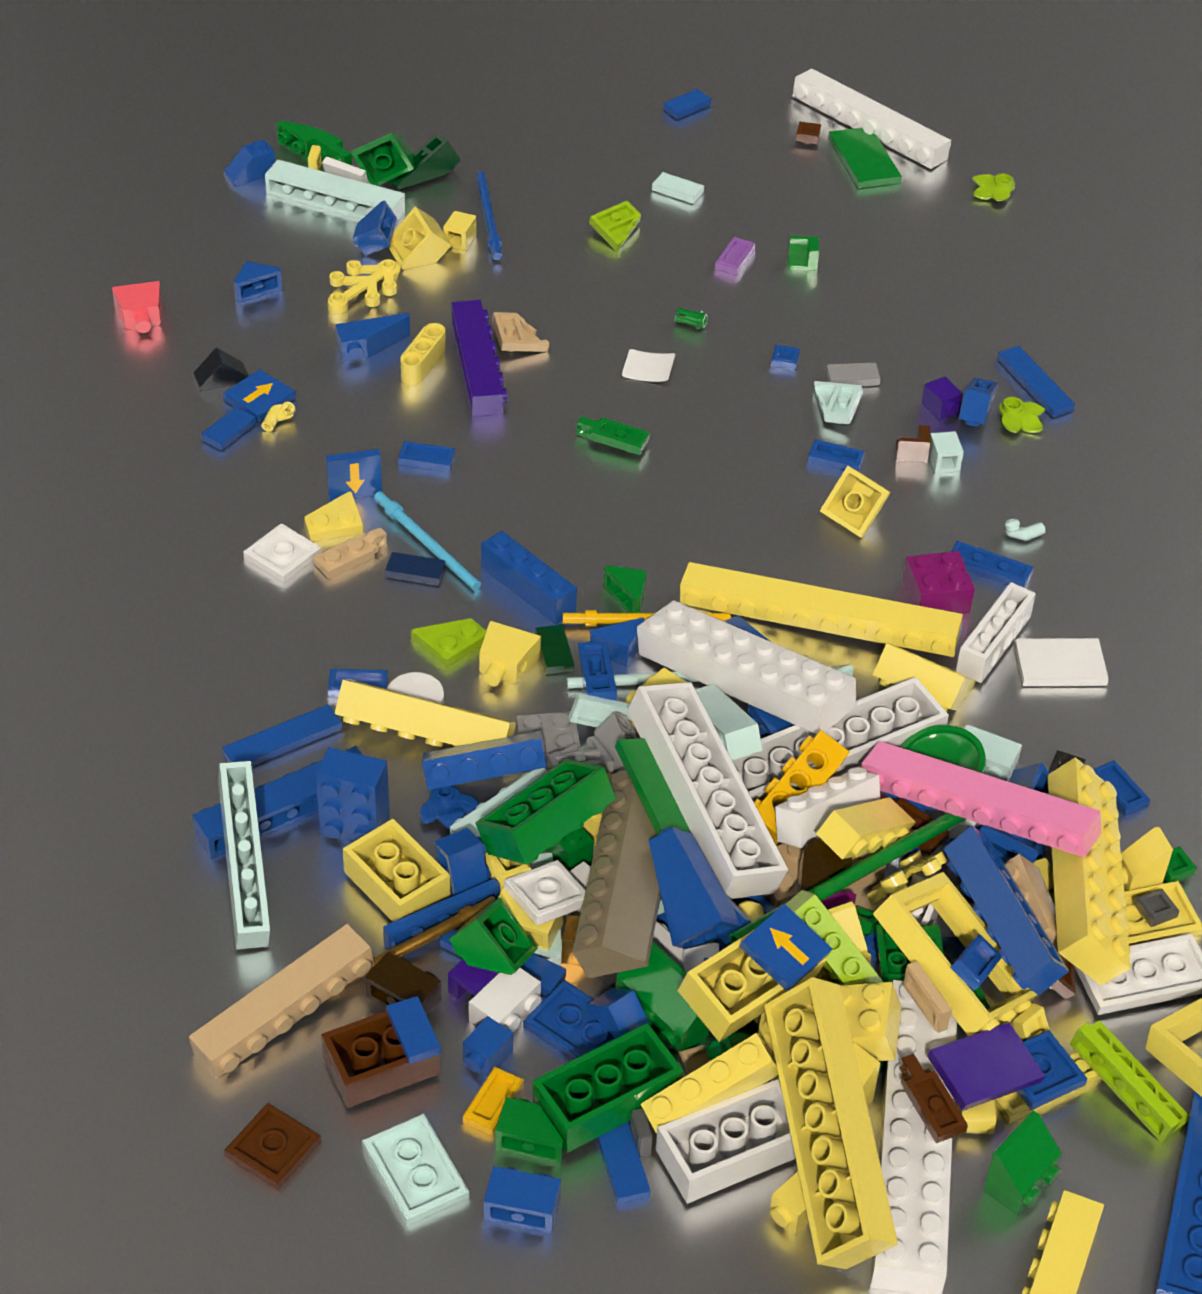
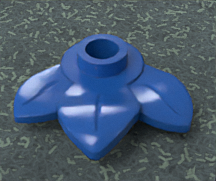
(447, 806)

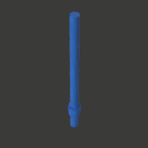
(494, 240)

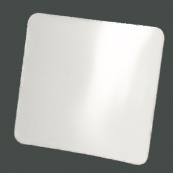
(648, 366)

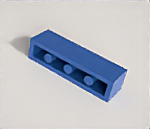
(528, 577)
(484, 760)

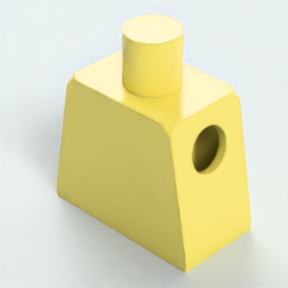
(507, 653)

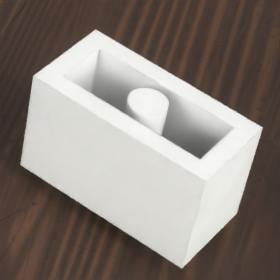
(506, 999)

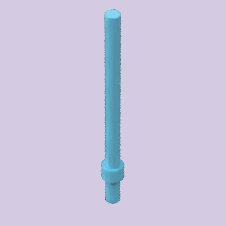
(396, 512)

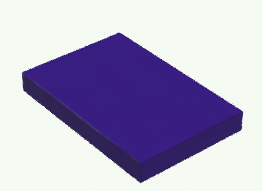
(985, 1066)

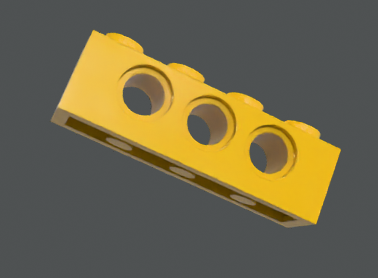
(823, 753)

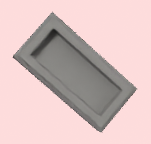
(855, 374)

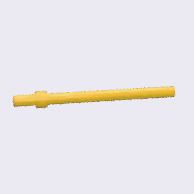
(592, 618)

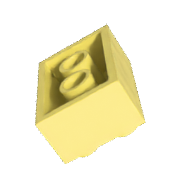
(395, 871)

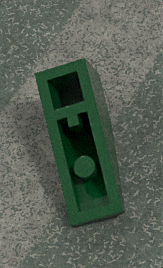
(430, 161)

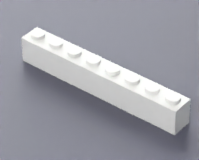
(862, 112)

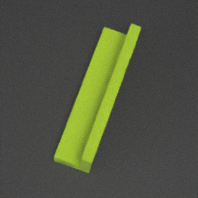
(1129, 1080)

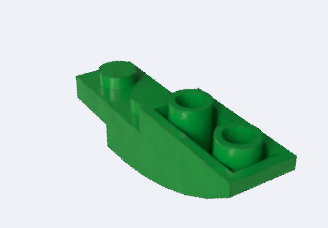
(301, 138)

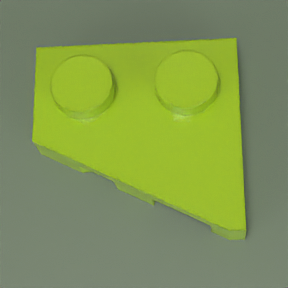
(616, 223)
(450, 640)

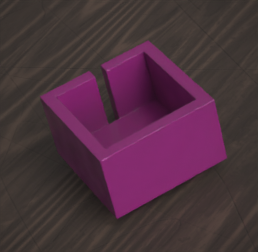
(939, 582)

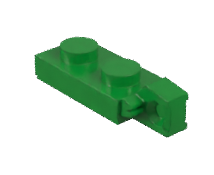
(613, 434)

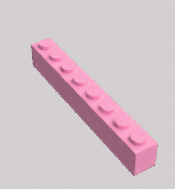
(985, 799)

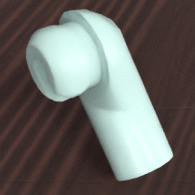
(1023, 533)

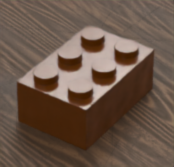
(370, 1061)

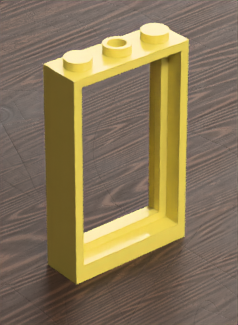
(966, 924)

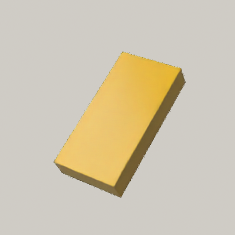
(489, 1101)

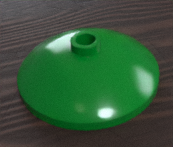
(949, 745)

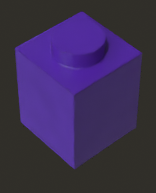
(942, 398)

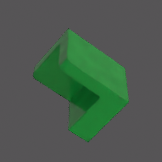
(803, 253)

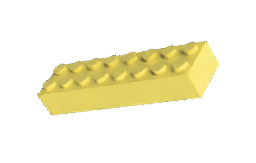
(1091, 889)
(830, 1125)

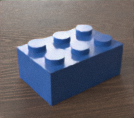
(351, 794)

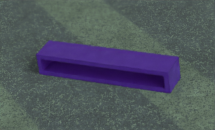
(478, 359)

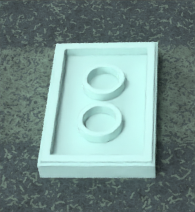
(415, 1169)

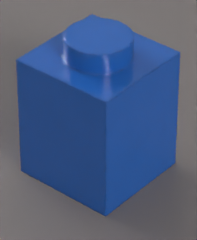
(487, 1046)

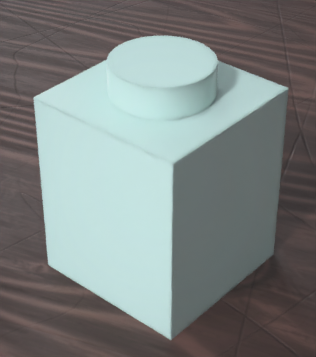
(945, 452)

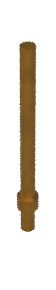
(434, 932)

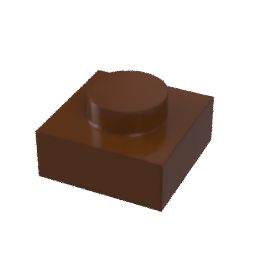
(808, 132)

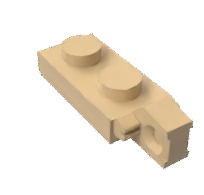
(350, 553)

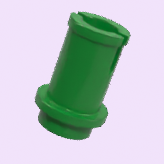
(691, 318)

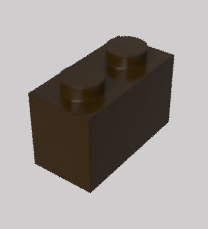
(398, 980)

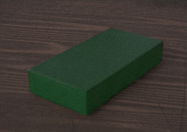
(555, 649)

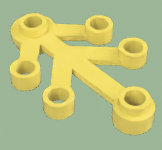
(385, 270)
(910, 865)

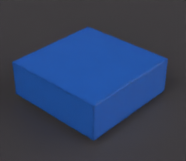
(785, 357)

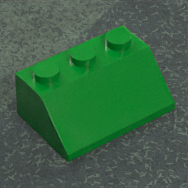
(663, 1005)

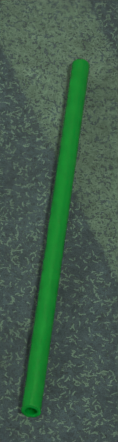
(867, 865)

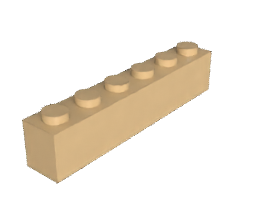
(281, 1001)

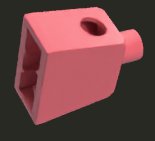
(138, 305)

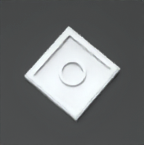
(282, 552)
(546, 892)

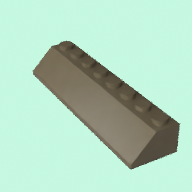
(621, 889)

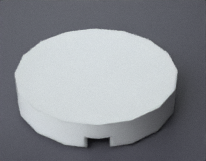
(418, 685)

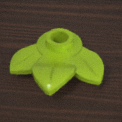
(993, 187)
(1021, 415)

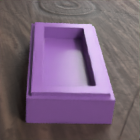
(735, 256)

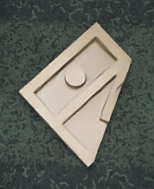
(516, 334)

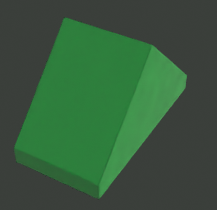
(626, 586)

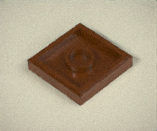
(272, 1146)

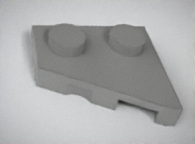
(592, 753)

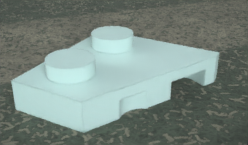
(837, 400)

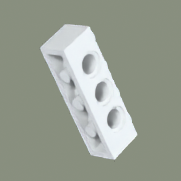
(995, 632)

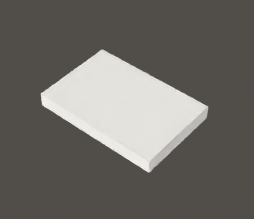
(1061, 662)

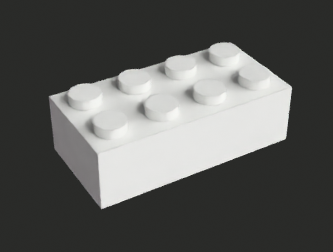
(727, 1142)

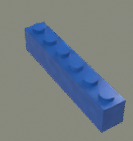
(277, 806)
(1005, 911)

